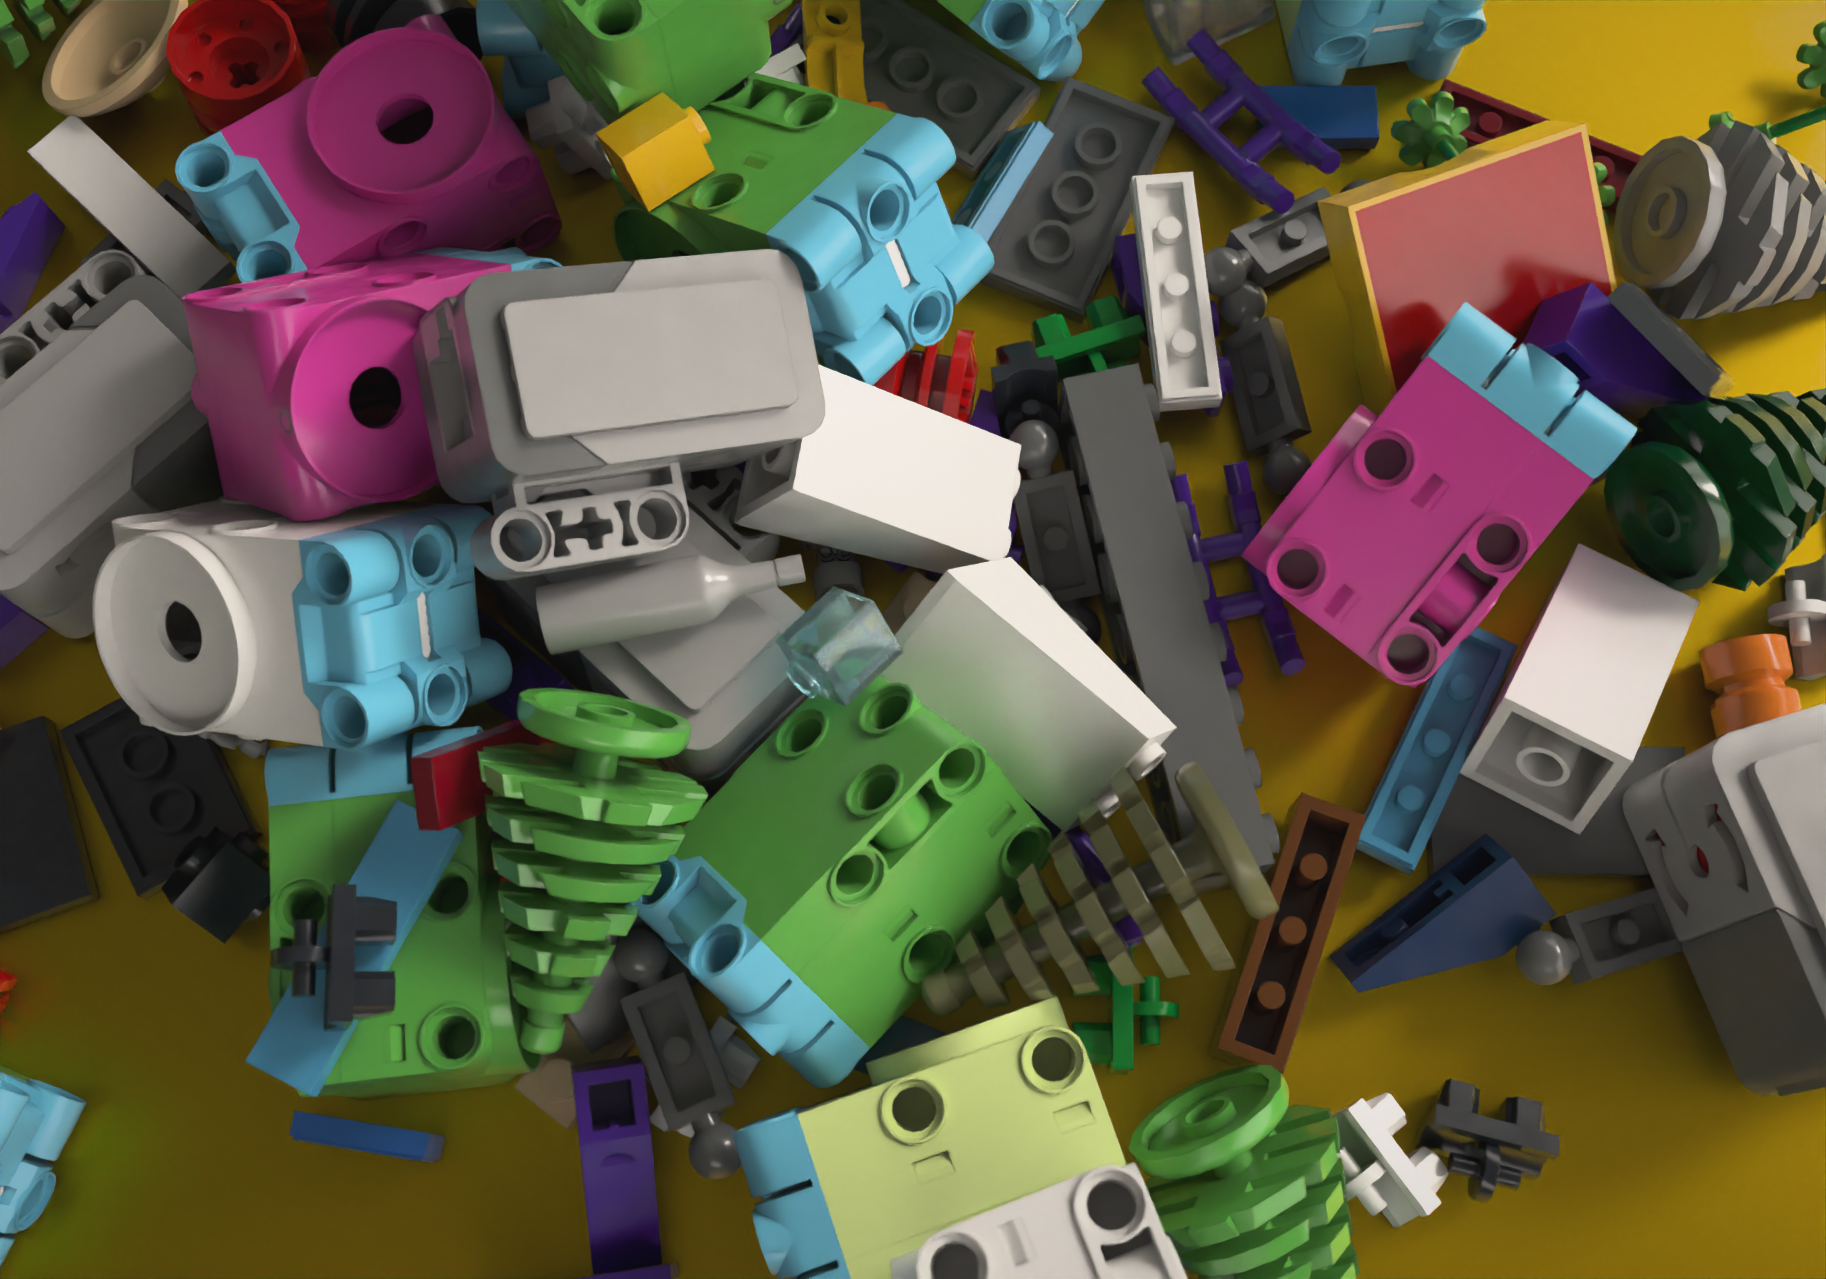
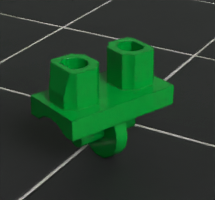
(1106, 346)
(1112, 1042)

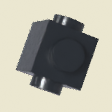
(220, 882)

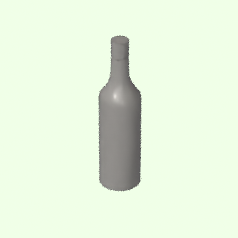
(651, 598)

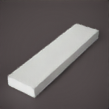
(130, 209)
(1175, 291)

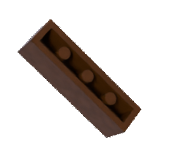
(1286, 947)

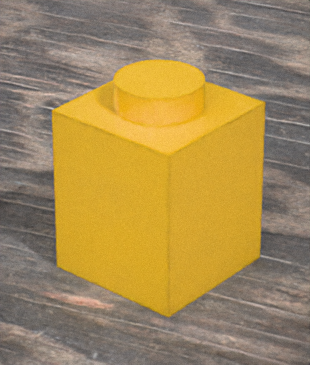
(657, 150)

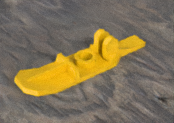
(833, 49)

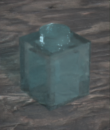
(838, 647)

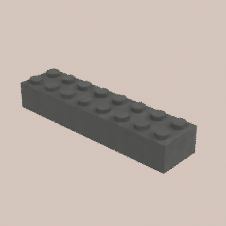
(1156, 601)

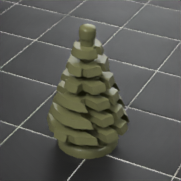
(1057, 930)

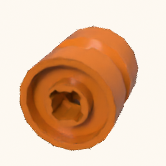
(1749, 681)

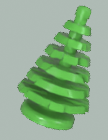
(579, 839)
(1248, 1180)

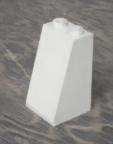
(887, 482)
(1028, 689)
(1581, 689)

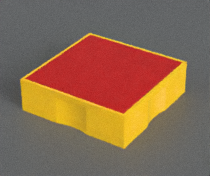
(1481, 229)

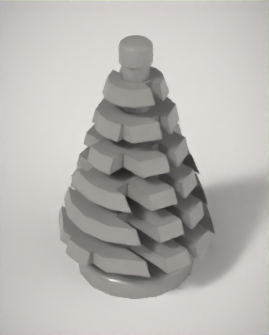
(1722, 224)

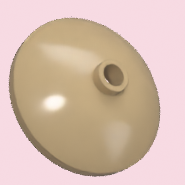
(110, 56)

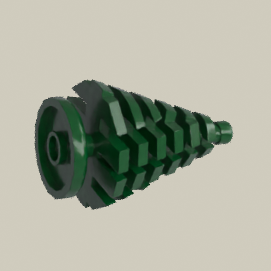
(1720, 487)

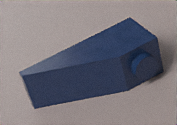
(1455, 918)

